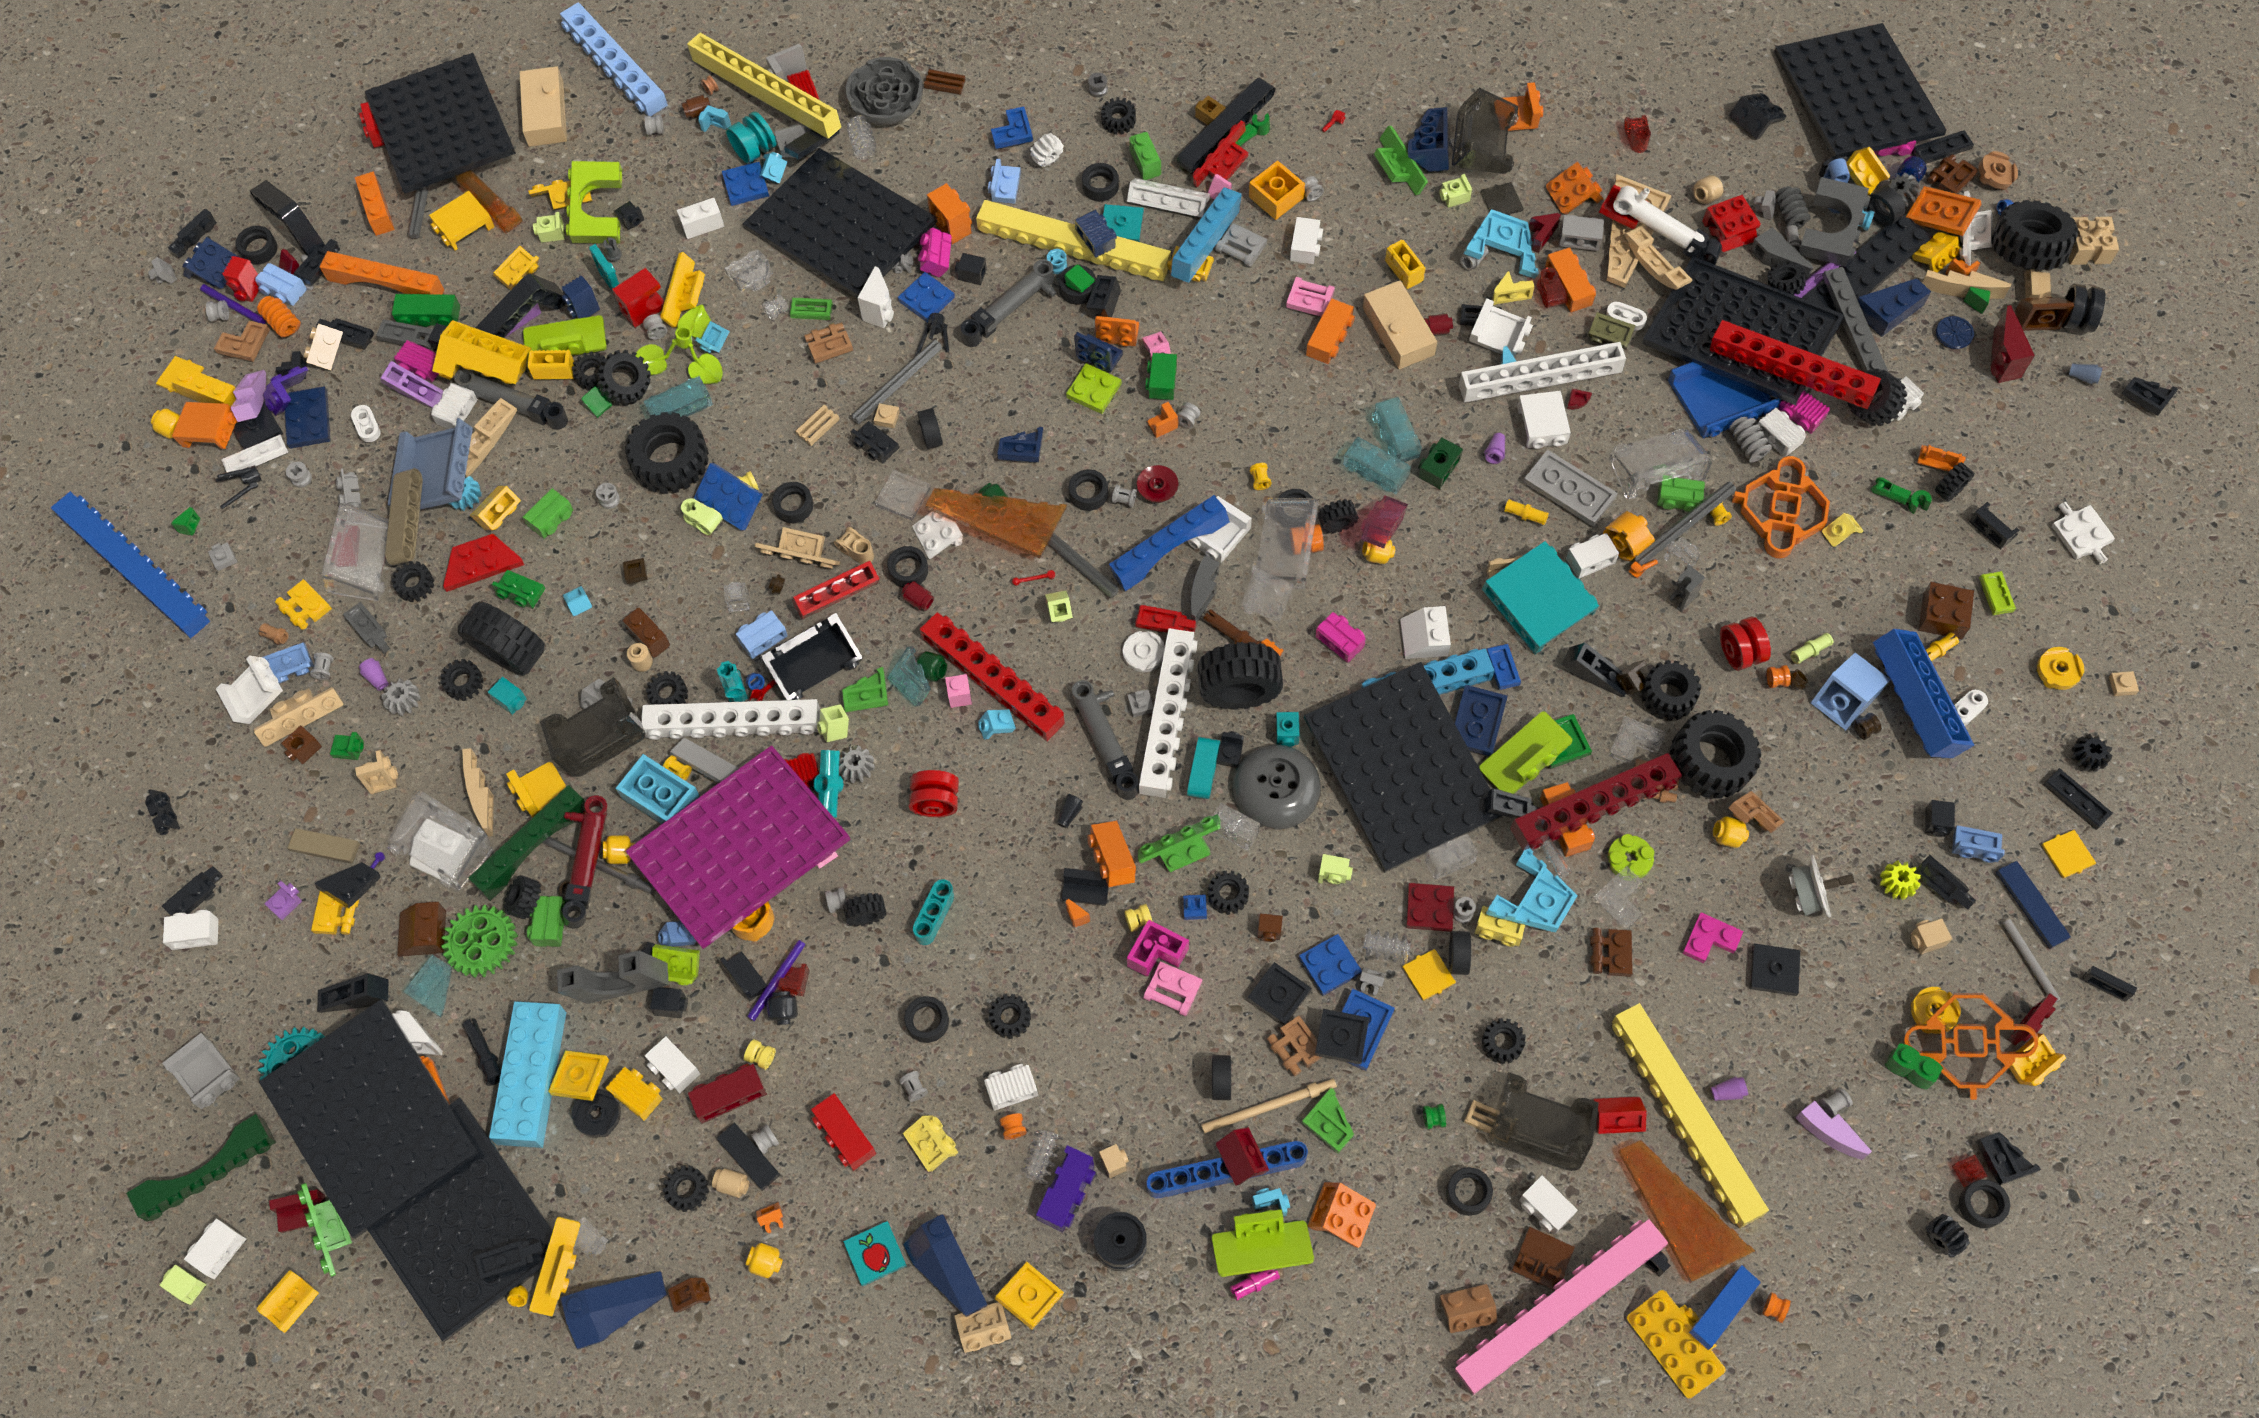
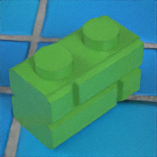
(1145, 156)
(1680, 494)
(548, 513)
(547, 922)

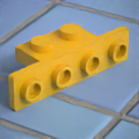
(557, 193)
(683, 290)
(555, 1266)

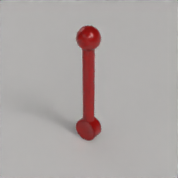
(1050, 575)

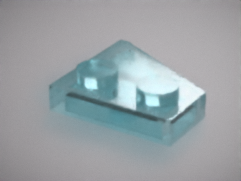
(910, 678)
(431, 985)

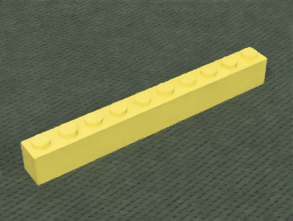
(764, 85)
(1057, 234)
(1690, 1116)

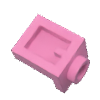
(1156, 344)

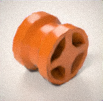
(1778, 676)
(1013, 1126)
(1776, 1307)

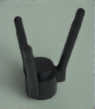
(935, 326)
(248, 475)

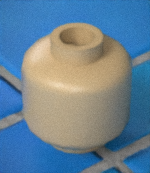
(1708, 189)

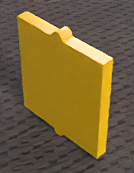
(172, 369)
(2068, 854)
(1429, 974)

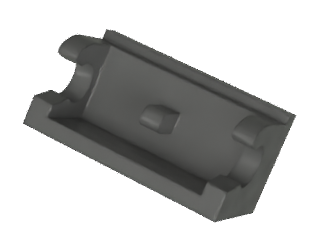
(1688, 587)

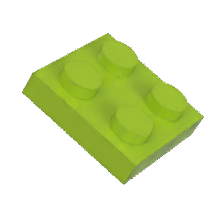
(1094, 388)

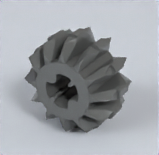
(1906, 187)

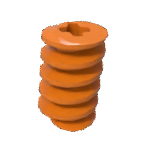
(278, 316)

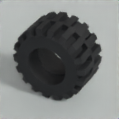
(626, 362)
(1889, 403)
(1676, 675)

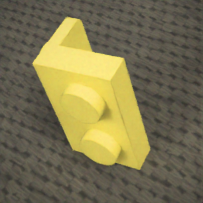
(1495, 928)

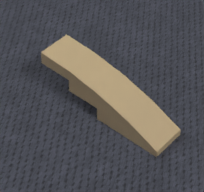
(1959, 284)
(488, 432)
(479, 795)

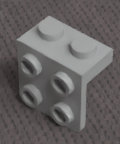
(787, 62)

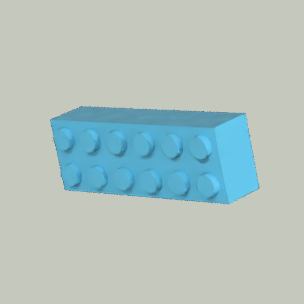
(527, 1074)

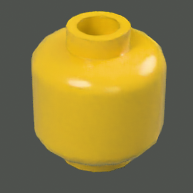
(164, 422)
(1377, 554)
(1730, 832)
(615, 849)
(763, 1260)

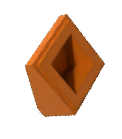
(1077, 915)

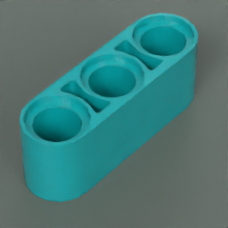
(1203, 768)
(934, 922)

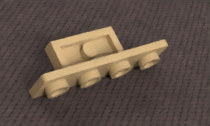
(799, 544)
(296, 711)

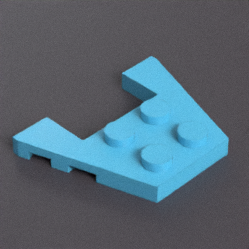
(1507, 235)
(1544, 902)

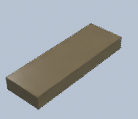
(323, 845)

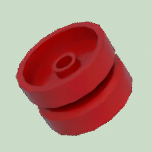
(1745, 643)
(933, 793)

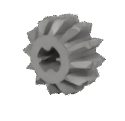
(400, 697)
(864, 766)

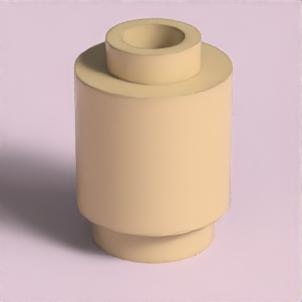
(639, 657)
(730, 1182)

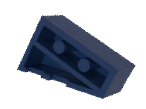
(1893, 305)

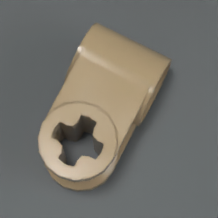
(853, 543)

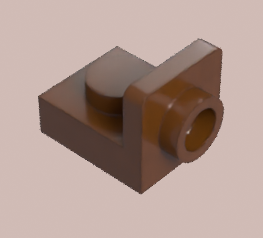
(689, 1294)

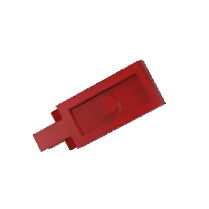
(1163, 619)

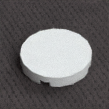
(1143, 651)

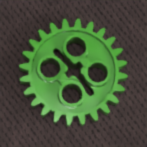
(490, 954)

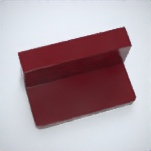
(1241, 1155)
(291, 1212)

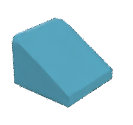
(1507, 356)
(577, 601)

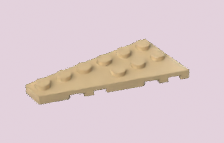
(1621, 257)

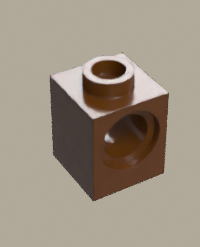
(297, 738)

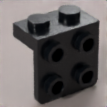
(1756, 113)

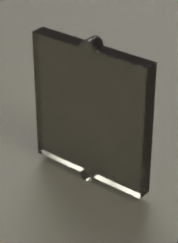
(1502, 199)

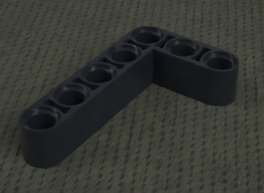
(288, 213)
(519, 302)

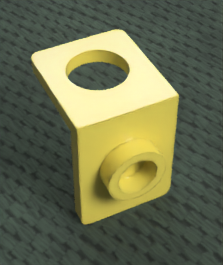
(1841, 529)

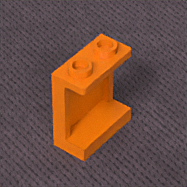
(204, 424)

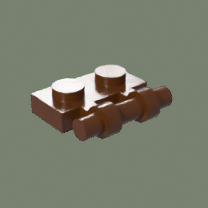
(1957, 179)
(1618, 952)

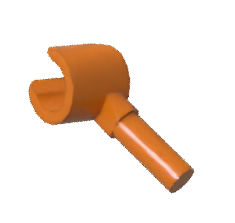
(1637, 570)

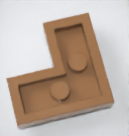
(247, 345)
(1751, 807)

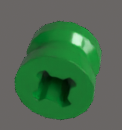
(1434, 1116)

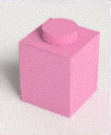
(958, 691)

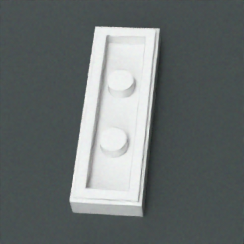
(256, 454)

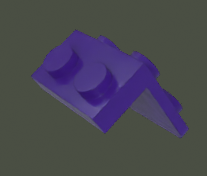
(275, 393)

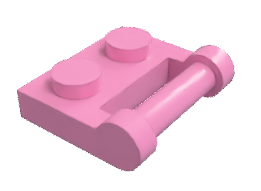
(1309, 301)
(1175, 982)

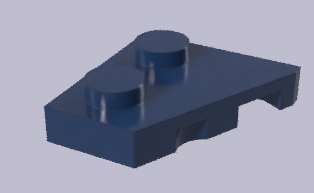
(1021, 446)

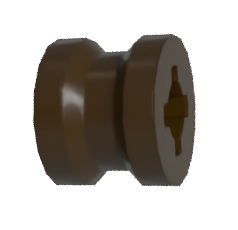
(1868, 725)

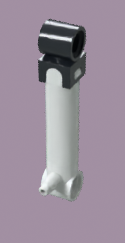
(1693, 242)

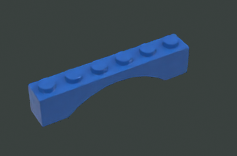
(1199, 521)

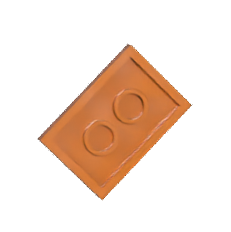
(1944, 210)

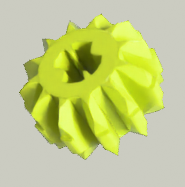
(1897, 871)

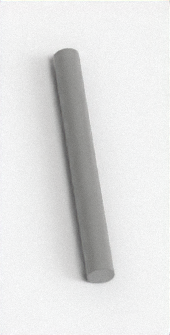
(2030, 959)

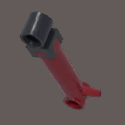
(585, 860)

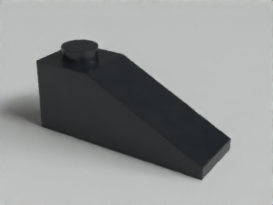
(1593, 668)
(353, 993)

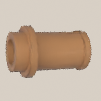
(279, 636)

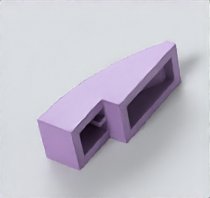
(249, 396)
(1833, 1131)

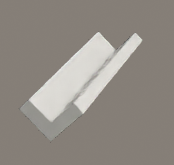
(1167, 197)

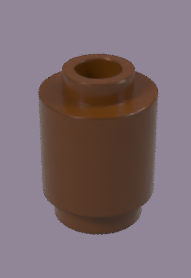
(695, 105)

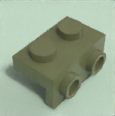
(1610, 330)

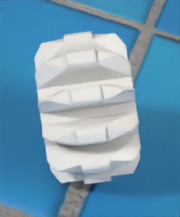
(1046, 150)

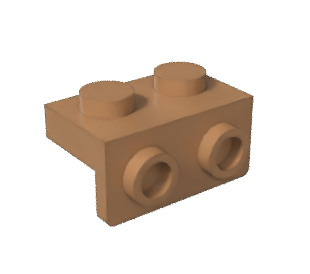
(1469, 1308)

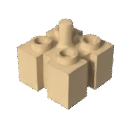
(2094, 241)

